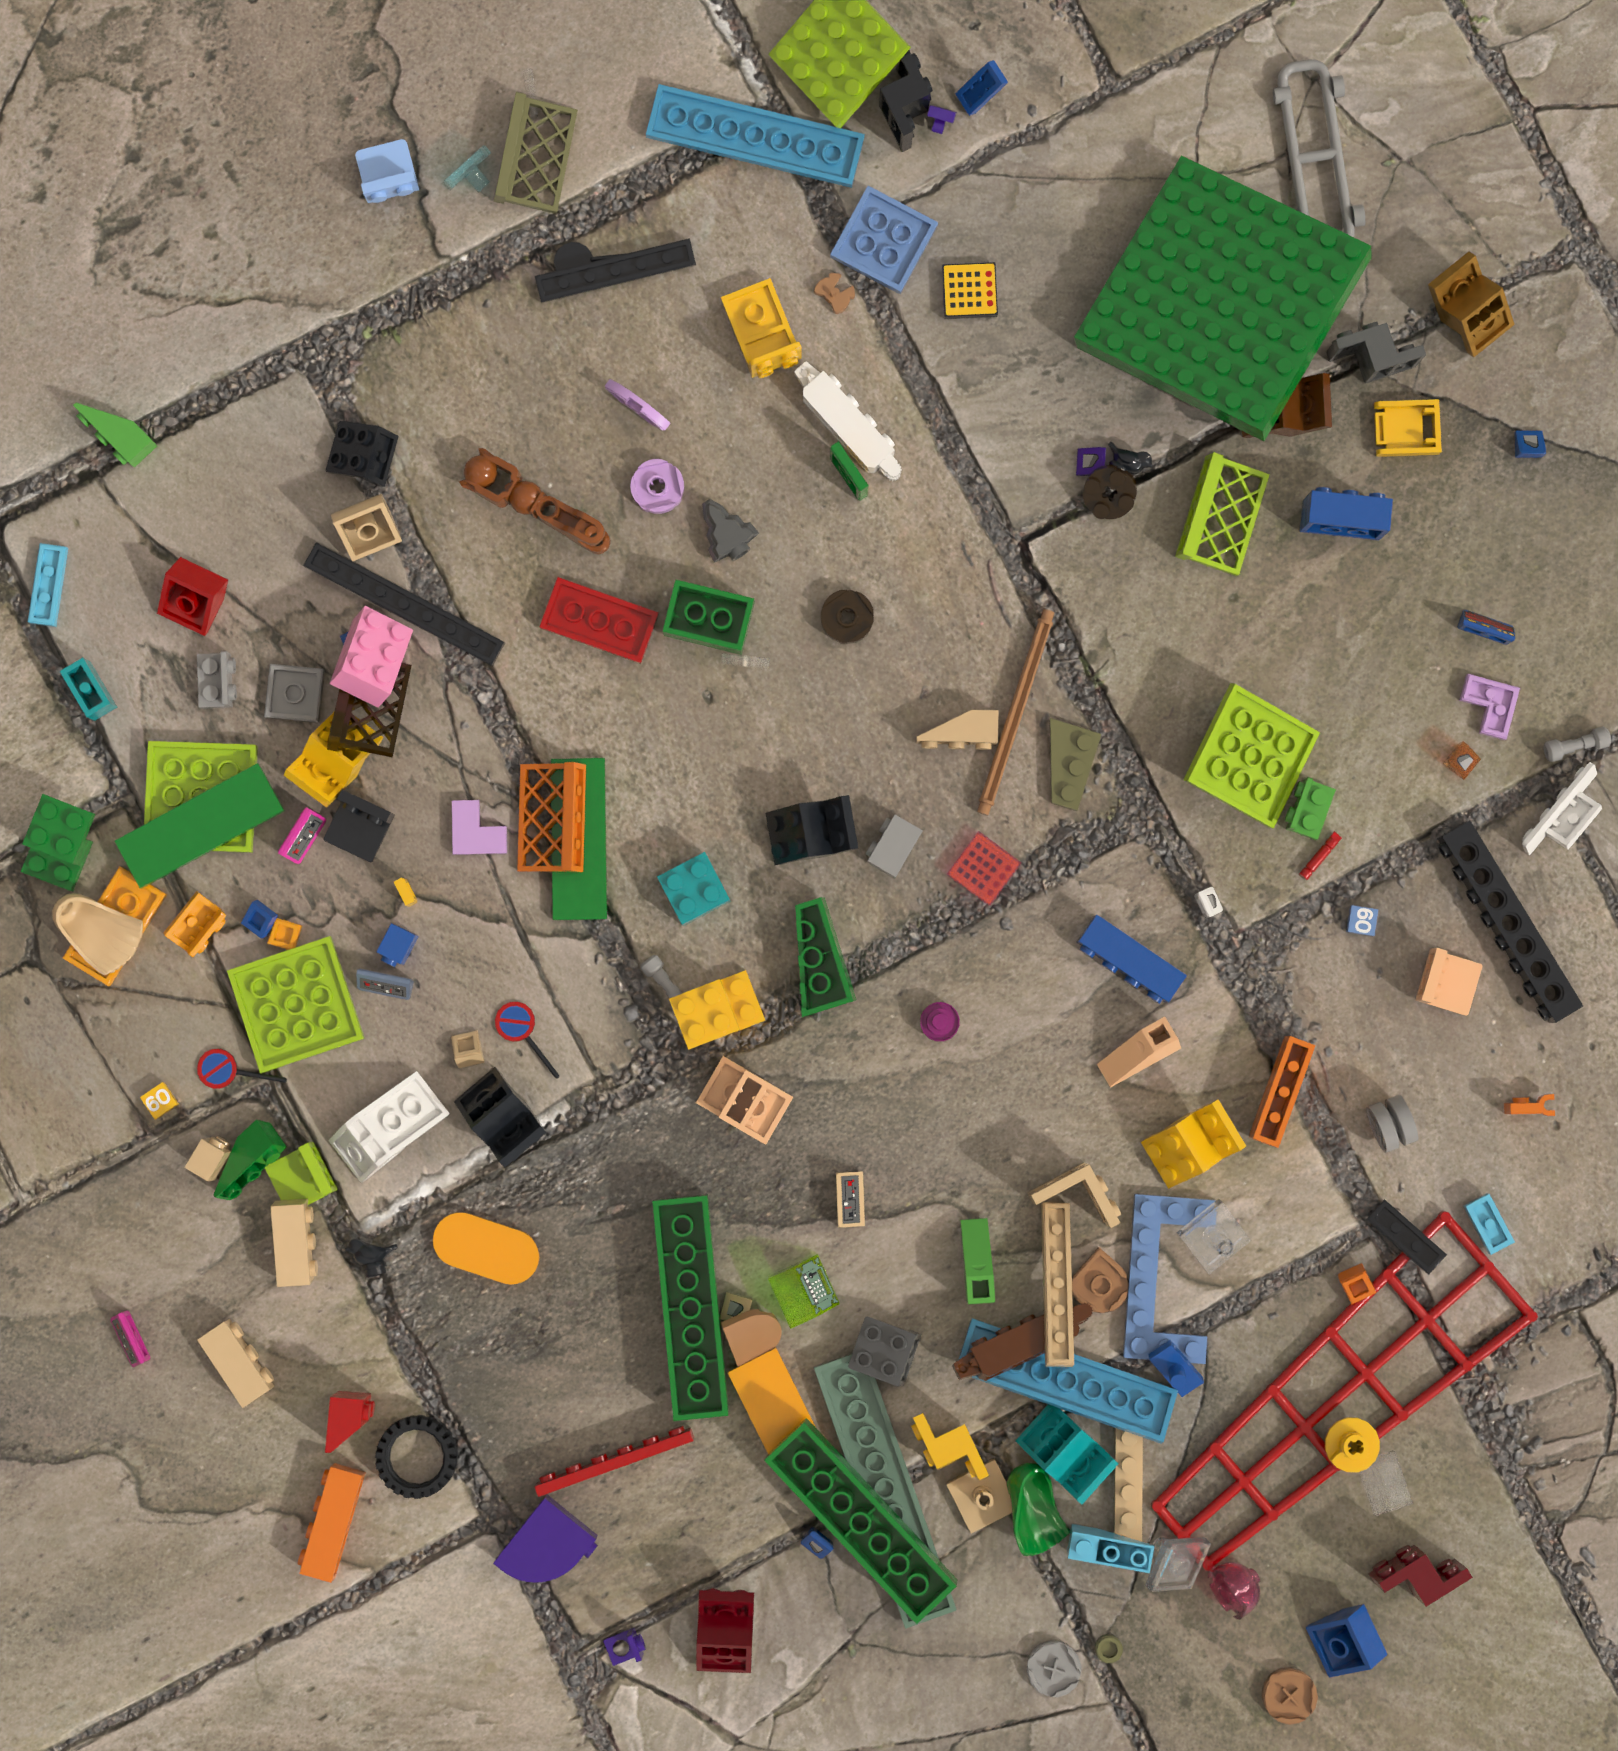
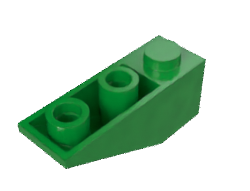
(251, 1153)

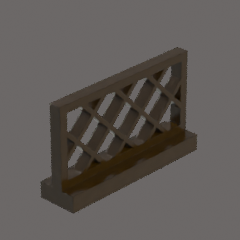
(343, 715)

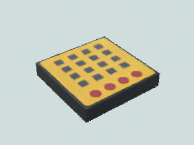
(969, 290)

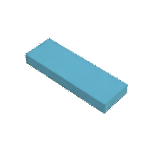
(47, 585)

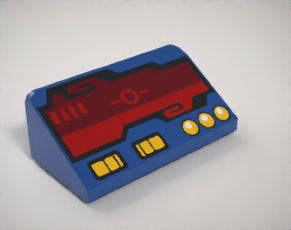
(1486, 627)

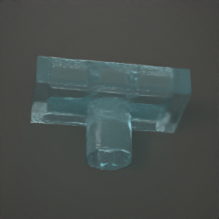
(470, 171)

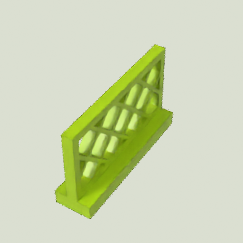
(1200, 507)

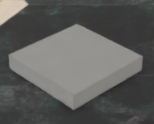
(294, 693)

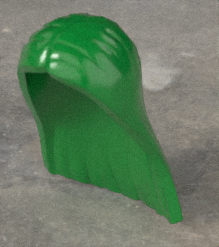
(1034, 1510)

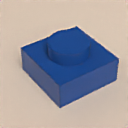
(259, 919)

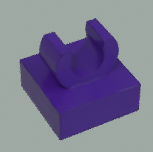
(941, 116)

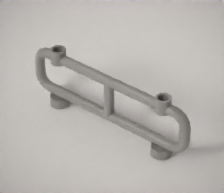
(1331, 88)

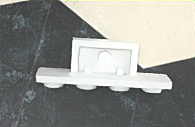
(1568, 815)

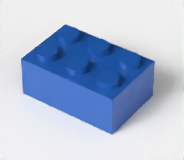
(1346, 514)

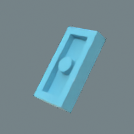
(1489, 1224)

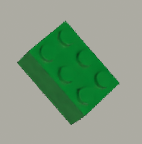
(708, 617)

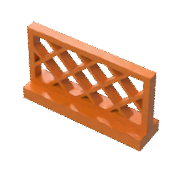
(572, 817)

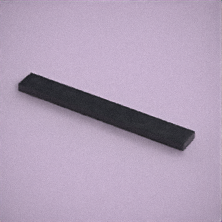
(404, 604)

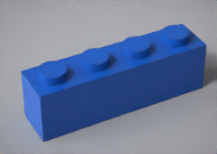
(1131, 959)

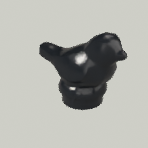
(1129, 460)
(370, 1256)

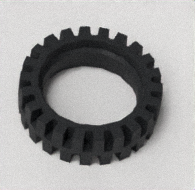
(384, 1464)

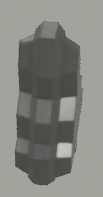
(726, 532)

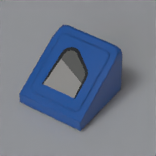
(1529, 444)
(817, 1543)

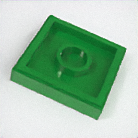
(848, 471)

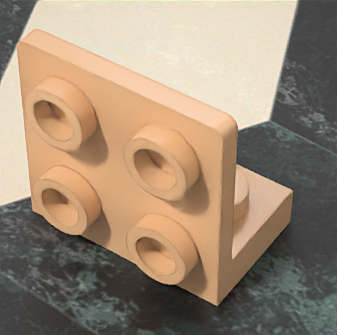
(1448, 982)

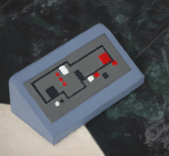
(384, 984)

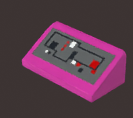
(302, 835)
(130, 1338)

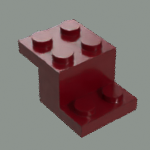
(1419, 1574)
(725, 1631)

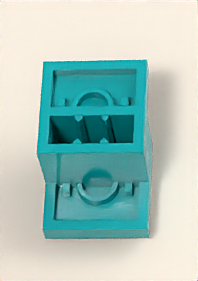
(1066, 1452)

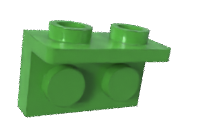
(1309, 809)

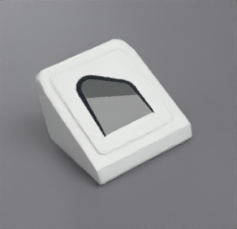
(1208, 902)

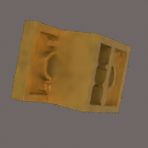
(1471, 304)

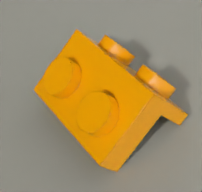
(195, 924)

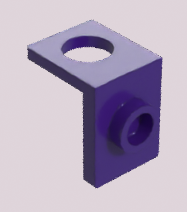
(635, 1643)

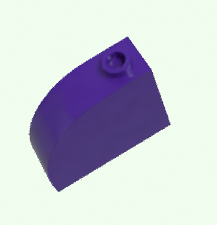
(546, 1544)

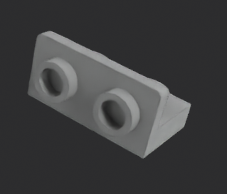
(215, 680)

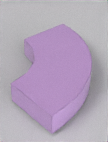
(636, 404)

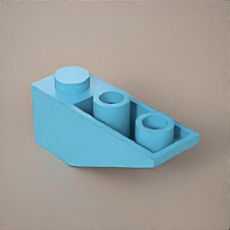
(1109, 1549)

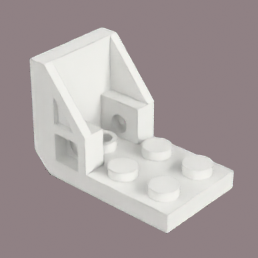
(388, 1126)

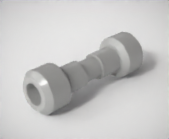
(1598, 738)
(654, 968)

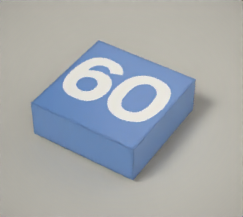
(1362, 920)

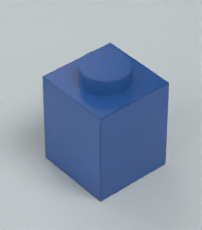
(396, 945)

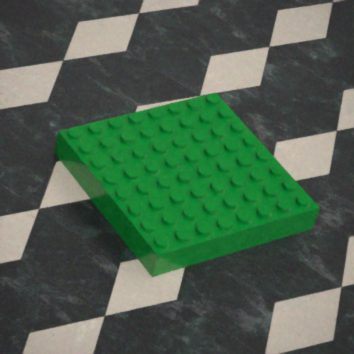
(1223, 297)

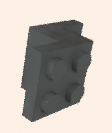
(1375, 352)

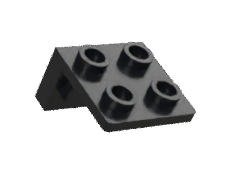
(362, 452)
(358, 826)

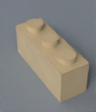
(293, 1242)
(236, 1362)

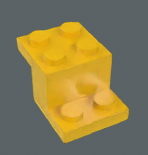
(324, 771)
(717, 1009)
(1193, 1144)
(949, 1447)

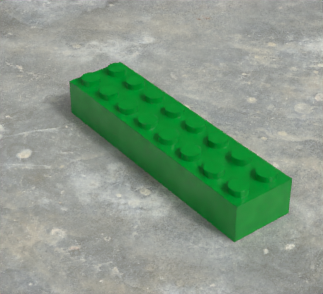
(690, 1307)
(861, 1520)

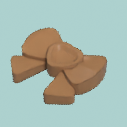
(832, 295)

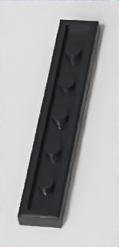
(615, 270)

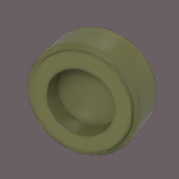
(1108, 1648)

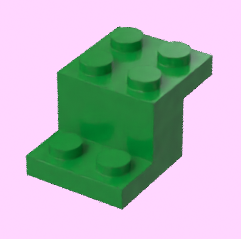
(57, 842)

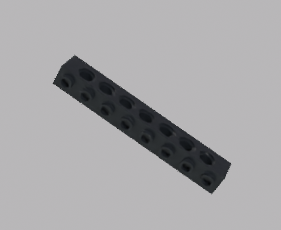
(1565, 998)

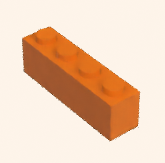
(1281, 1091)
(332, 1522)

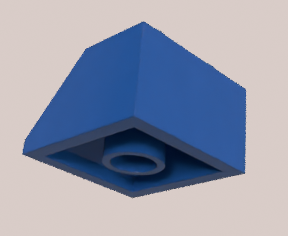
(1347, 1641)

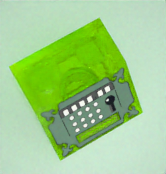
(803, 1291)

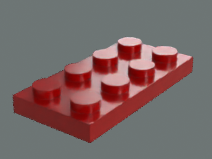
(599, 620)

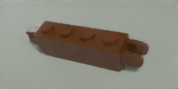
(1011, 1346)

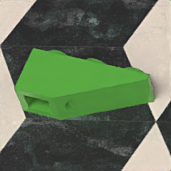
(123, 434)
(977, 1261)

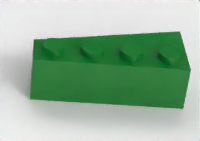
(820, 959)

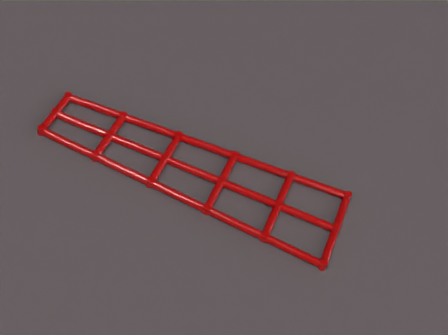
(1365, 1373)

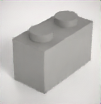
(894, 845)

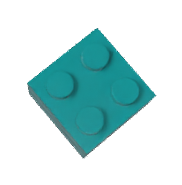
(693, 889)

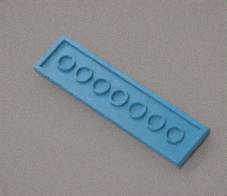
(755, 135)
(1087, 1390)

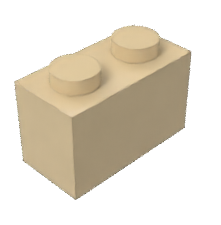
(209, 1158)

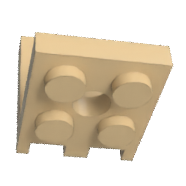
(1094, 1185)

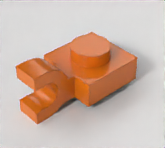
(1521, 1105)

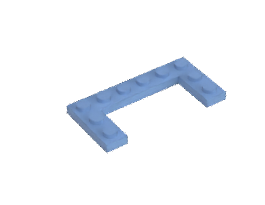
(1148, 1215)

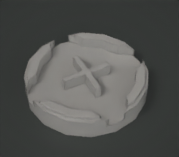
(1053, 1668)

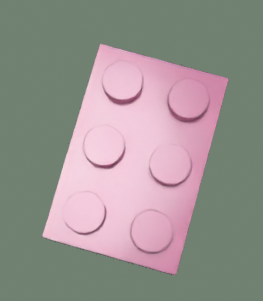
(371, 656)

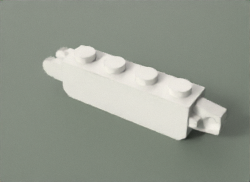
(847, 423)

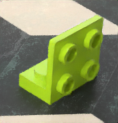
(301, 1175)

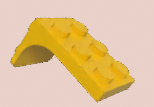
(762, 329)

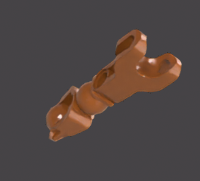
(529, 499)

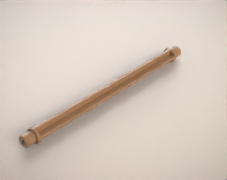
(1015, 712)

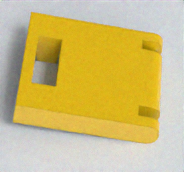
(1402, 428)

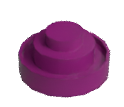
(939, 1021)

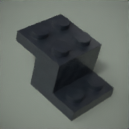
(905, 99)
(811, 830)
(500, 1117)

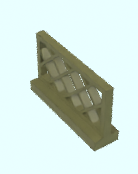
(512, 153)

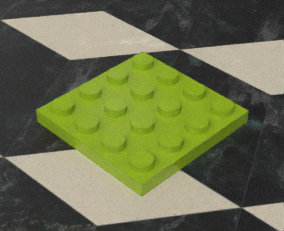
(839, 54)
(1251, 755)
(188, 769)
(295, 1004)

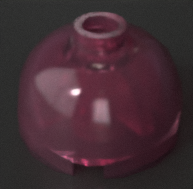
(1235, 1588)

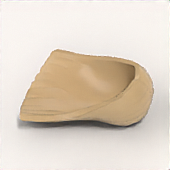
(97, 932)

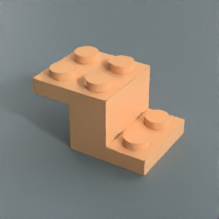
(744, 1100)

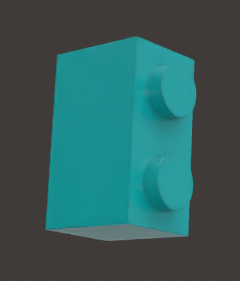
(88, 689)

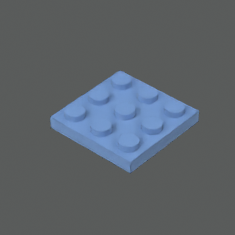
(884, 239)

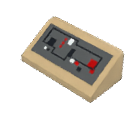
(850, 1199)

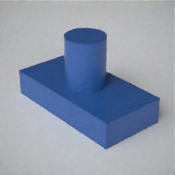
(981, 87)
(1176, 1368)

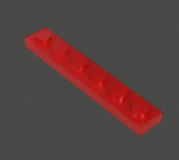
(603, 1464)

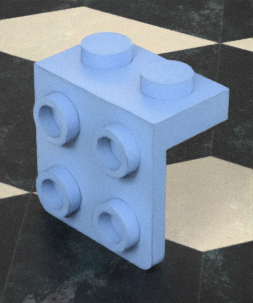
(386, 171)

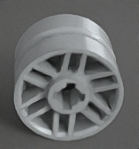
(1392, 1123)

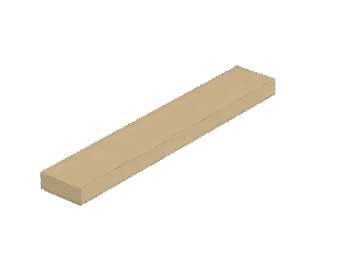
(1057, 1285)

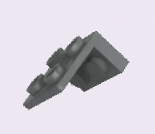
(884, 1351)

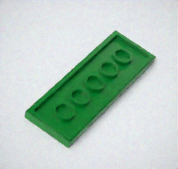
(199, 825)
(583, 893)

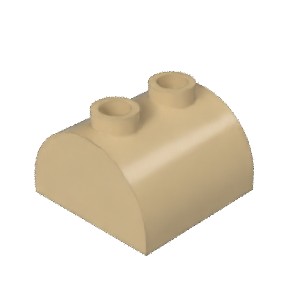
(366, 527)

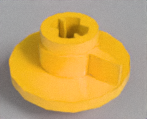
(1352, 1444)

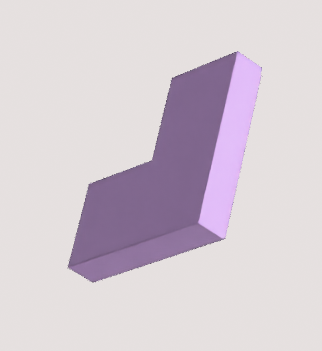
(1498, 701)
(467, 834)

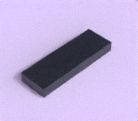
(1406, 1237)

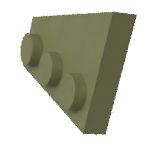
(1071, 760)

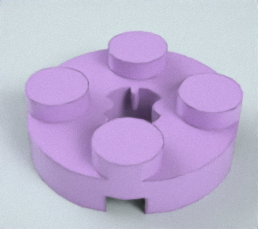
(650, 500)

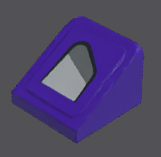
(1089, 459)

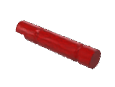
(1320, 856)

